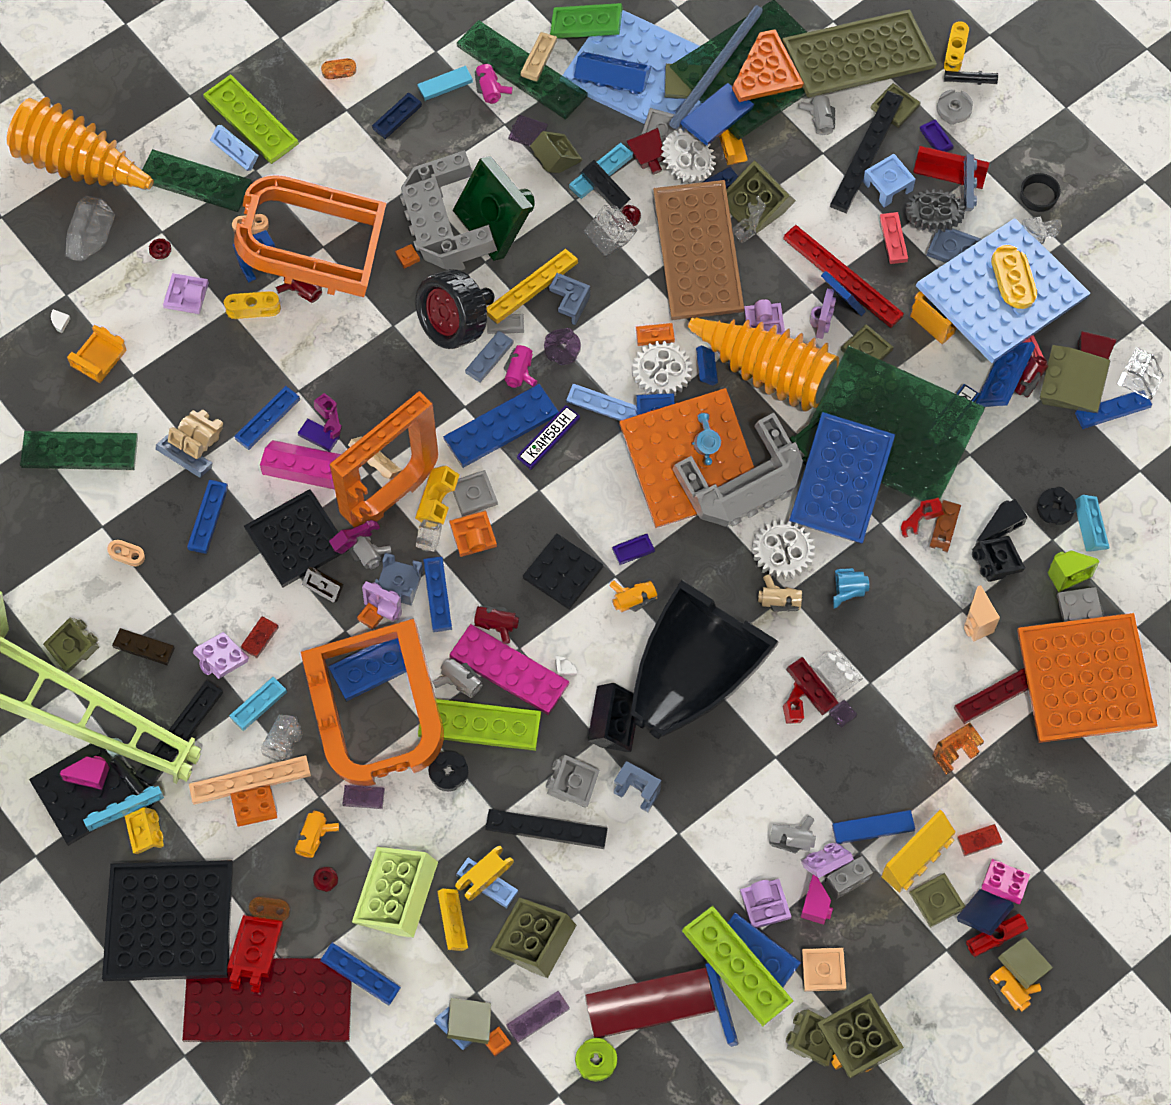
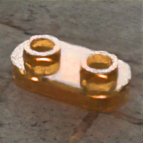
(338, 68)
(270, 906)

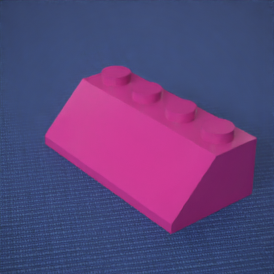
(298, 464)

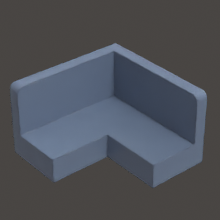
(575, 295)

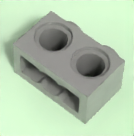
(849, 877)

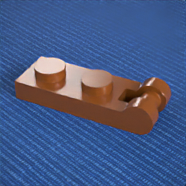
(945, 525)

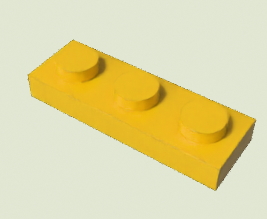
(452, 919)

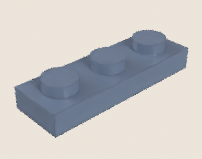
(970, 182)
(489, 356)
(196, 466)

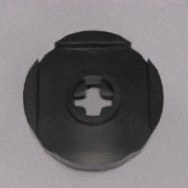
(1061, 497)
(455, 779)

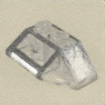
(88, 228)

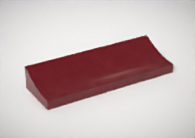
(650, 1003)

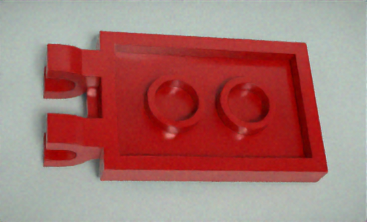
(254, 951)

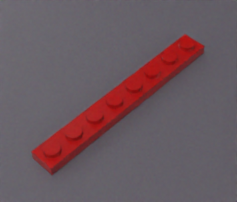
(845, 276)

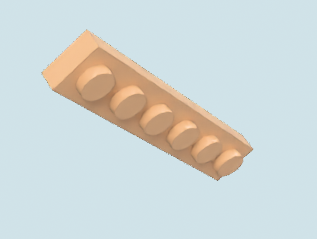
(249, 779)

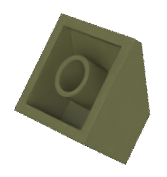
(555, 152)

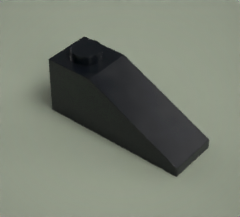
(1005, 520)

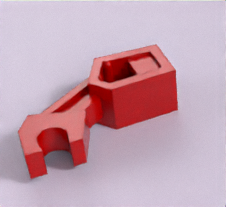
(913, 521)
(797, 715)

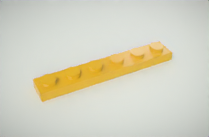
(531, 286)

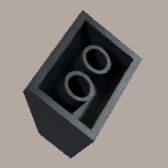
(611, 718)

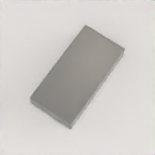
(512, 324)

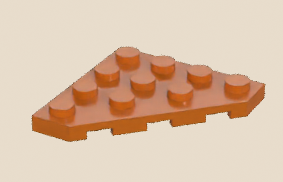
(766, 69)

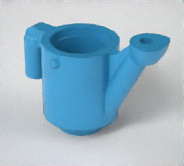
(707, 441)
(849, 585)

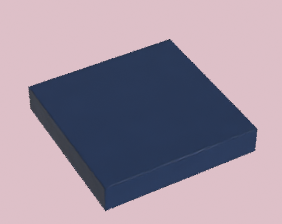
(985, 912)

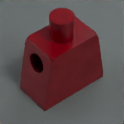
(648, 150)
(1096, 344)

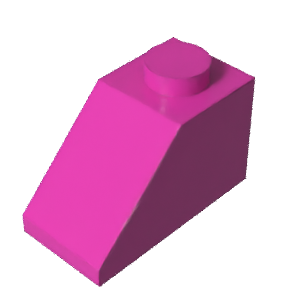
(87, 772)
(817, 903)

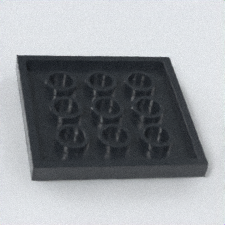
(294, 537)
(72, 802)

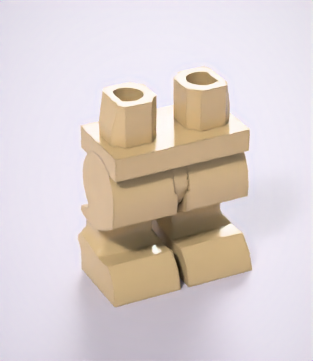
(195, 433)

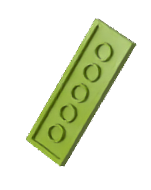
(251, 119)
(489, 724)
(737, 966)

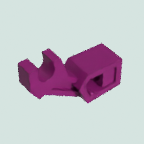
(321, 405)
(348, 537)

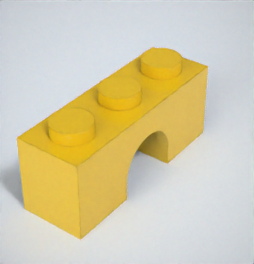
(440, 482)

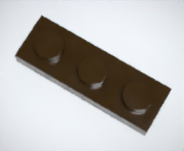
(143, 646)

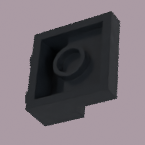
(997, 558)

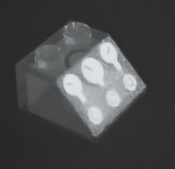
(1142, 374)
(836, 672)

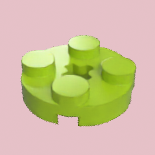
(604, 1050)

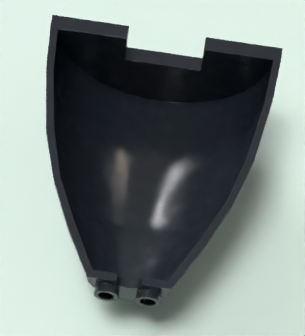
(694, 661)

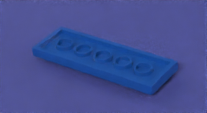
(500, 425)

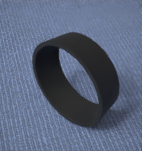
(1044, 179)

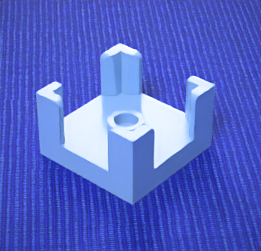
(889, 178)

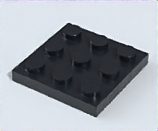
(562, 571)

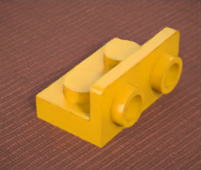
(144, 830)

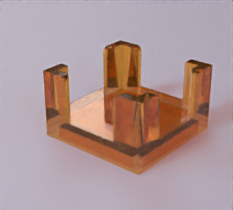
(964, 738)

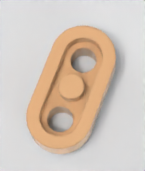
(257, 227)
(127, 552)

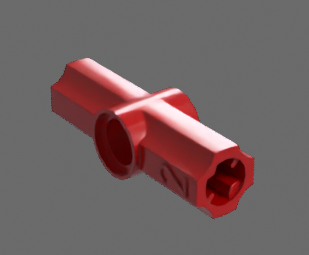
(1007, 929)

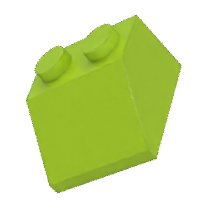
(1071, 569)

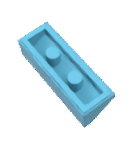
(1091, 523)

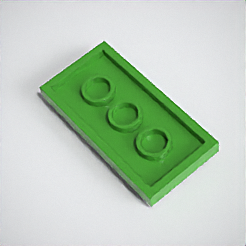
(586, 20)

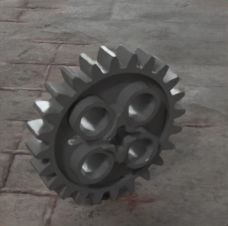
(935, 210)

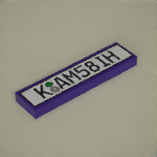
(548, 437)

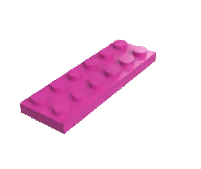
(509, 669)

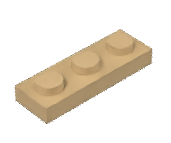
(538, 56)
(381, 463)

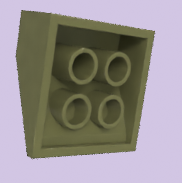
(748, 186)
(1074, 379)
(534, 937)
(860, 1036)

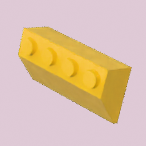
(919, 852)

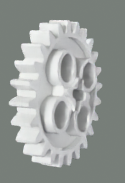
(688, 156)
(651, 358)
(800, 545)

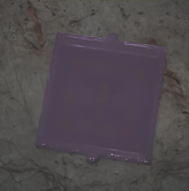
(526, 130)

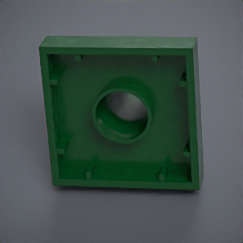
(494, 201)

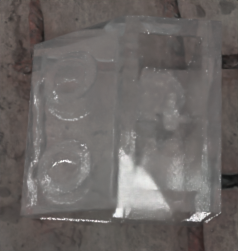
(610, 230)
(282, 738)

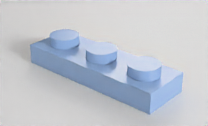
(234, 147)
(498, 891)

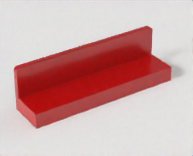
(947, 166)

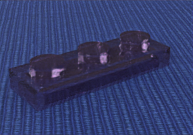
(537, 1017)

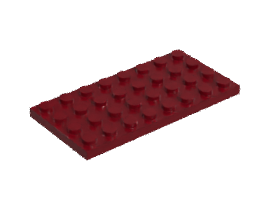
(295, 1004)

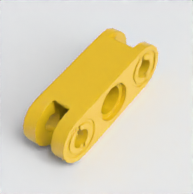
(956, 46)
(266, 305)
(484, 873)

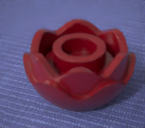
(632, 213)
(160, 244)
(325, 885)

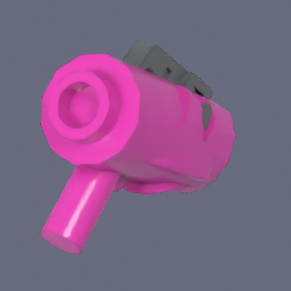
(487, 84)
(517, 367)

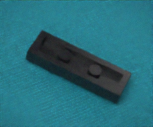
(605, 185)

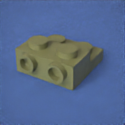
(71, 644)
(808, 1039)

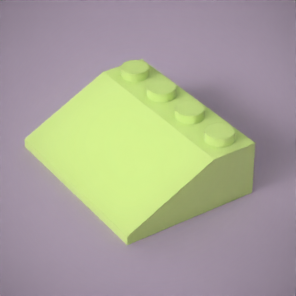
(395, 891)

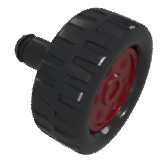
(452, 308)

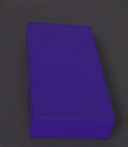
(936, 136)
(315, 434)
(633, 549)

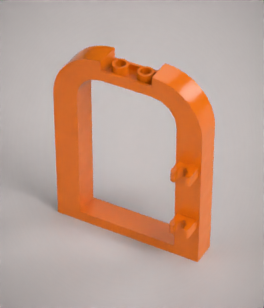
(300, 266)
(418, 417)
(328, 716)

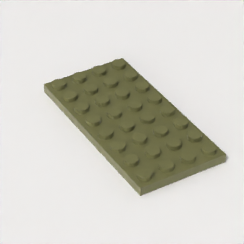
(859, 53)

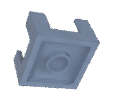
(400, 578)
(640, 780)

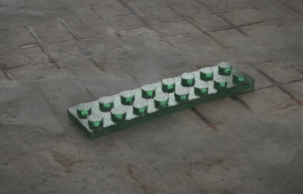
(508, 61)

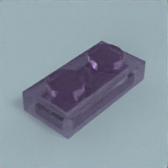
(363, 797)

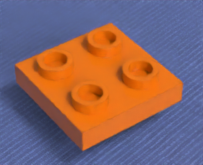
(473, 533)
(253, 806)

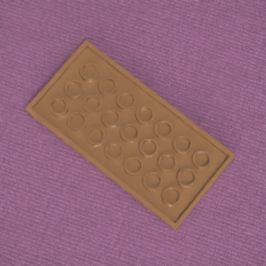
(698, 250)

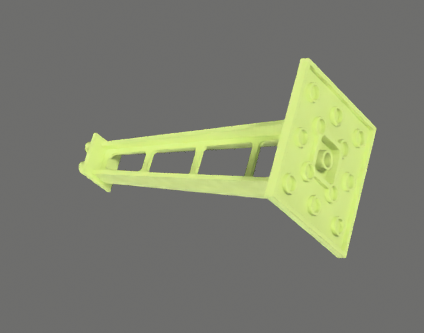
(177, 768)

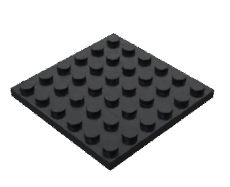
(168, 920)

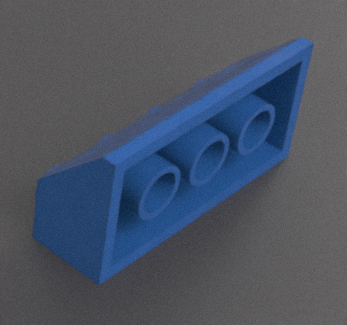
(612, 71)

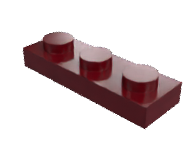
(812, 686)

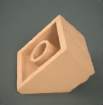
(981, 616)

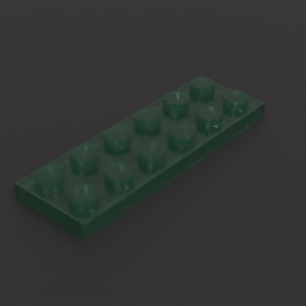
(196, 180)
(79, 450)

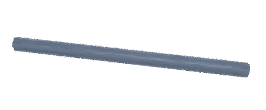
(716, 66)

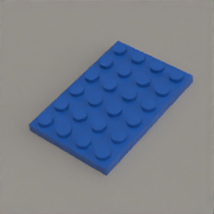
(842, 478)

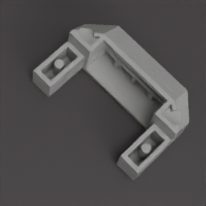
(429, 217)
(750, 490)

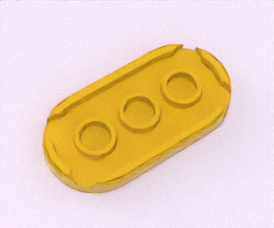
(1014, 277)

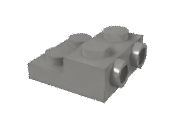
(572, 781)

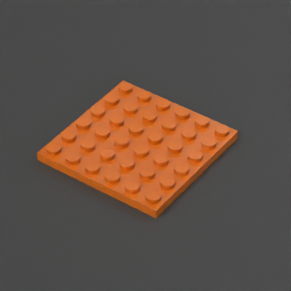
(666, 437)
(1086, 677)

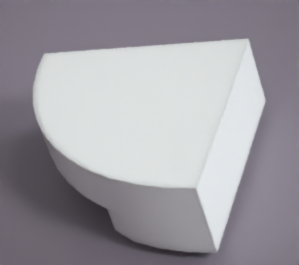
(59, 320)
(565, 667)

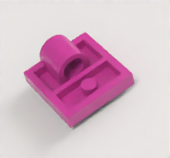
(1005, 881)

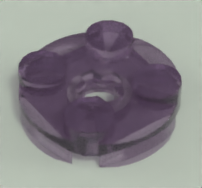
(558, 337)

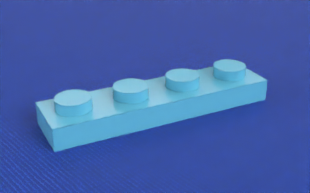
(609, 163)
(116, 811)

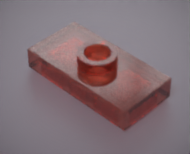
(259, 637)
(979, 840)

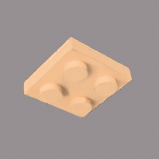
(823, 969)

